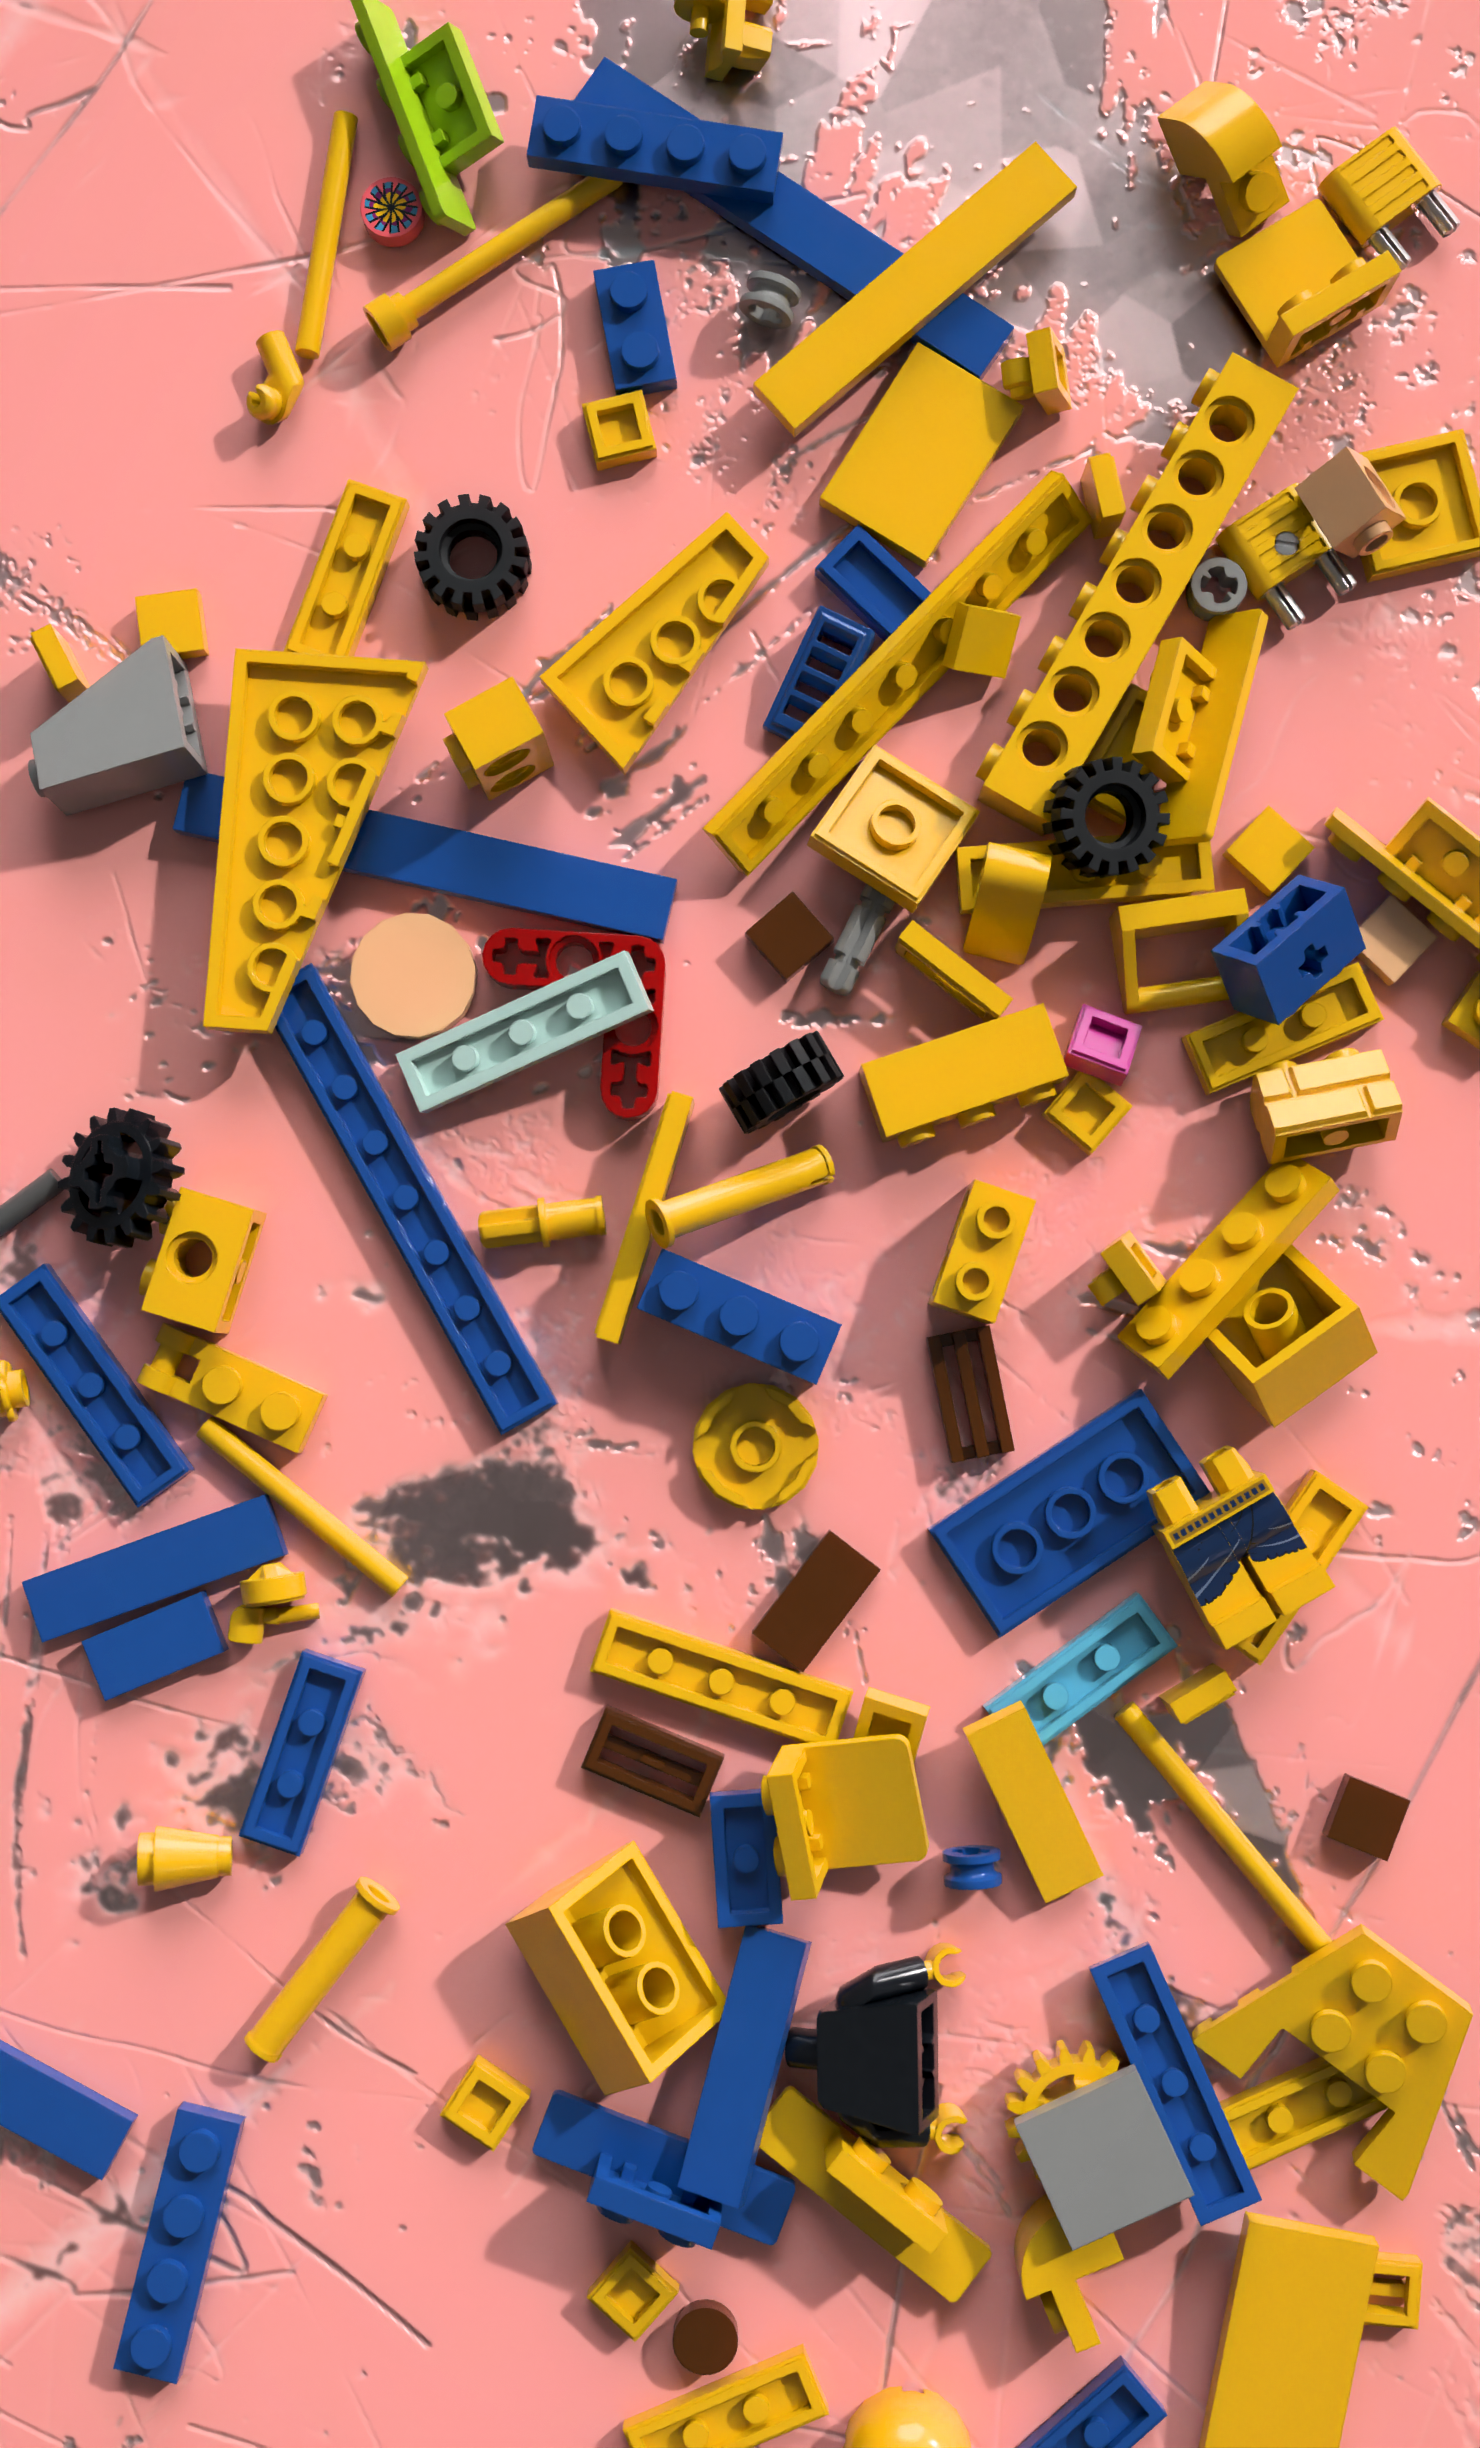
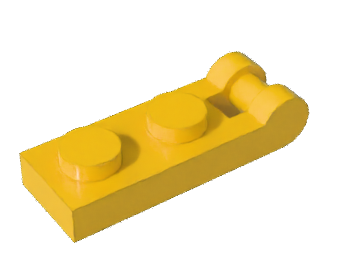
(234, 1389)

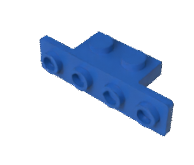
(638, 2173)

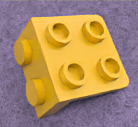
(843, 1808)

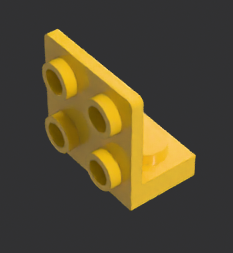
(1302, 281)

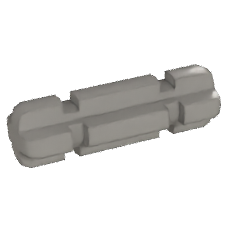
(856, 941)

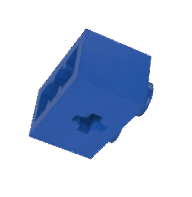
(1288, 949)

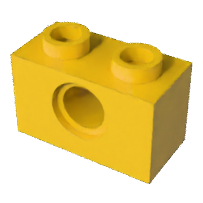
(213, 1297)

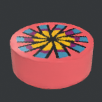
(392, 212)

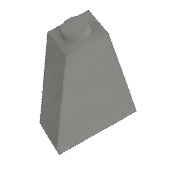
(121, 734)

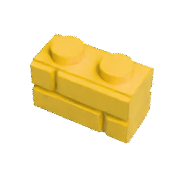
(1325, 1105)

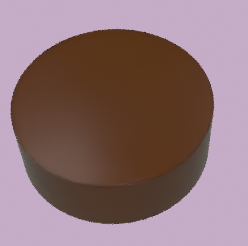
(705, 2337)

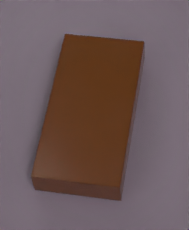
(816, 1600)

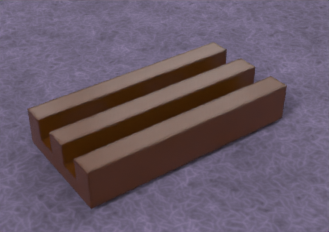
(980, 1446)
(660, 1736)

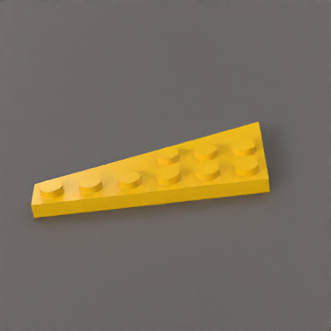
(297, 785)

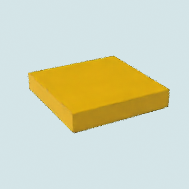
(1441, 504)
(893, 828)

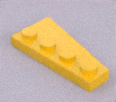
(649, 647)

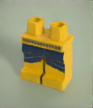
(1229, 1525)

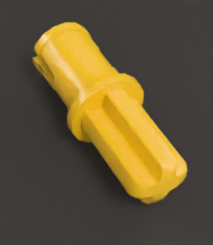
(542, 1222)

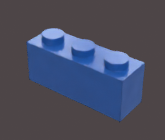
(739, 1316)

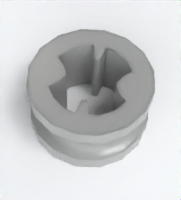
(770, 299)
(1229, 576)

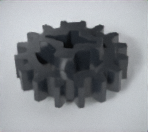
(121, 1178)

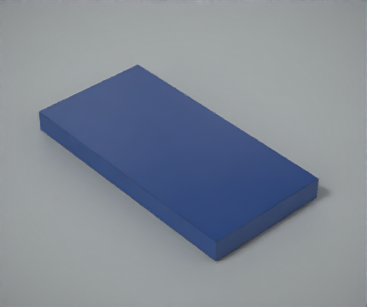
(1064, 1513)

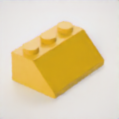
(619, 1969)

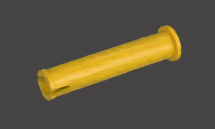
(738, 1194)
(321, 1969)

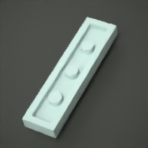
(524, 1032)

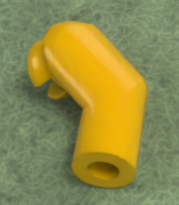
(282, 385)

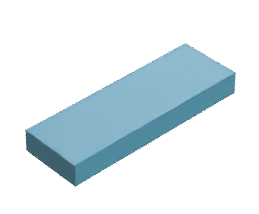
(1088, 1668)

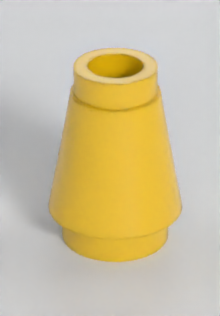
(181, 1857)

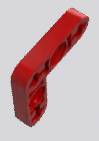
(601, 947)

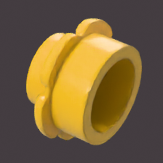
(13, 1391)

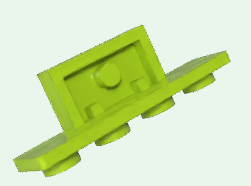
(436, 105)

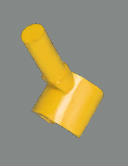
(248, 1623)

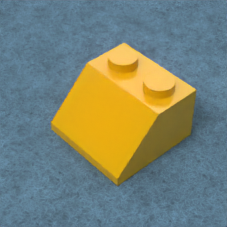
(1290, 1338)

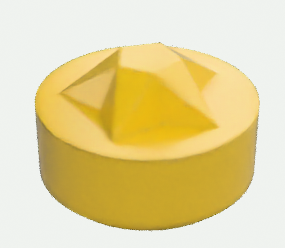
(273, 1585)

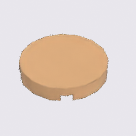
(413, 976)

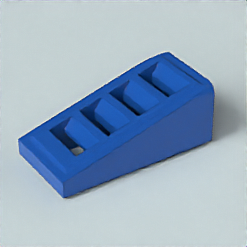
(838, 629)

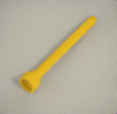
(397, 315)

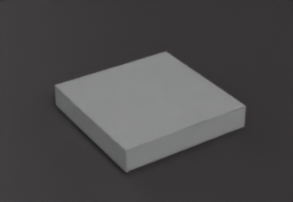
(1103, 2157)

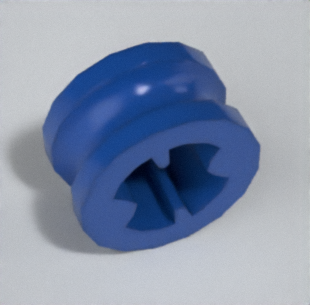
(972, 1867)

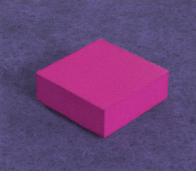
(1102, 1045)

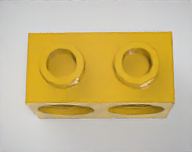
(497, 740)
(982, 1252)

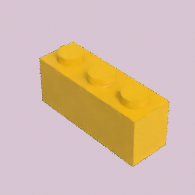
(964, 1076)

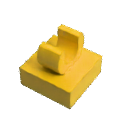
(1040, 374)
(1128, 1270)

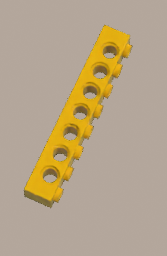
(1250, 405)

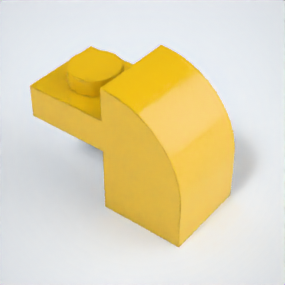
(1230, 143)
(1052, 2270)

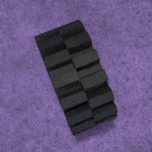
(467, 521)
(1141, 812)
(781, 1082)

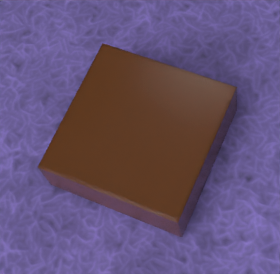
(789, 937)
(1366, 1817)

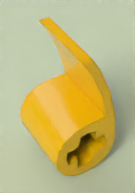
(1007, 903)

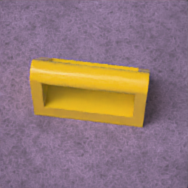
(1169, 917)

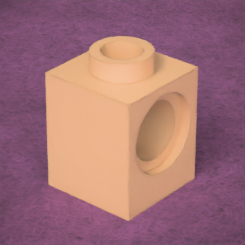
(1350, 504)

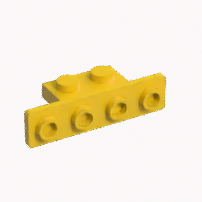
(1196, 720)
(1426, 859)
(873, 2195)

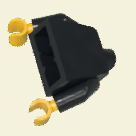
(881, 2054)

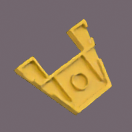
(1372, 2021)

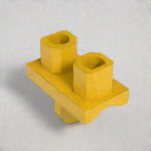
(730, 38)

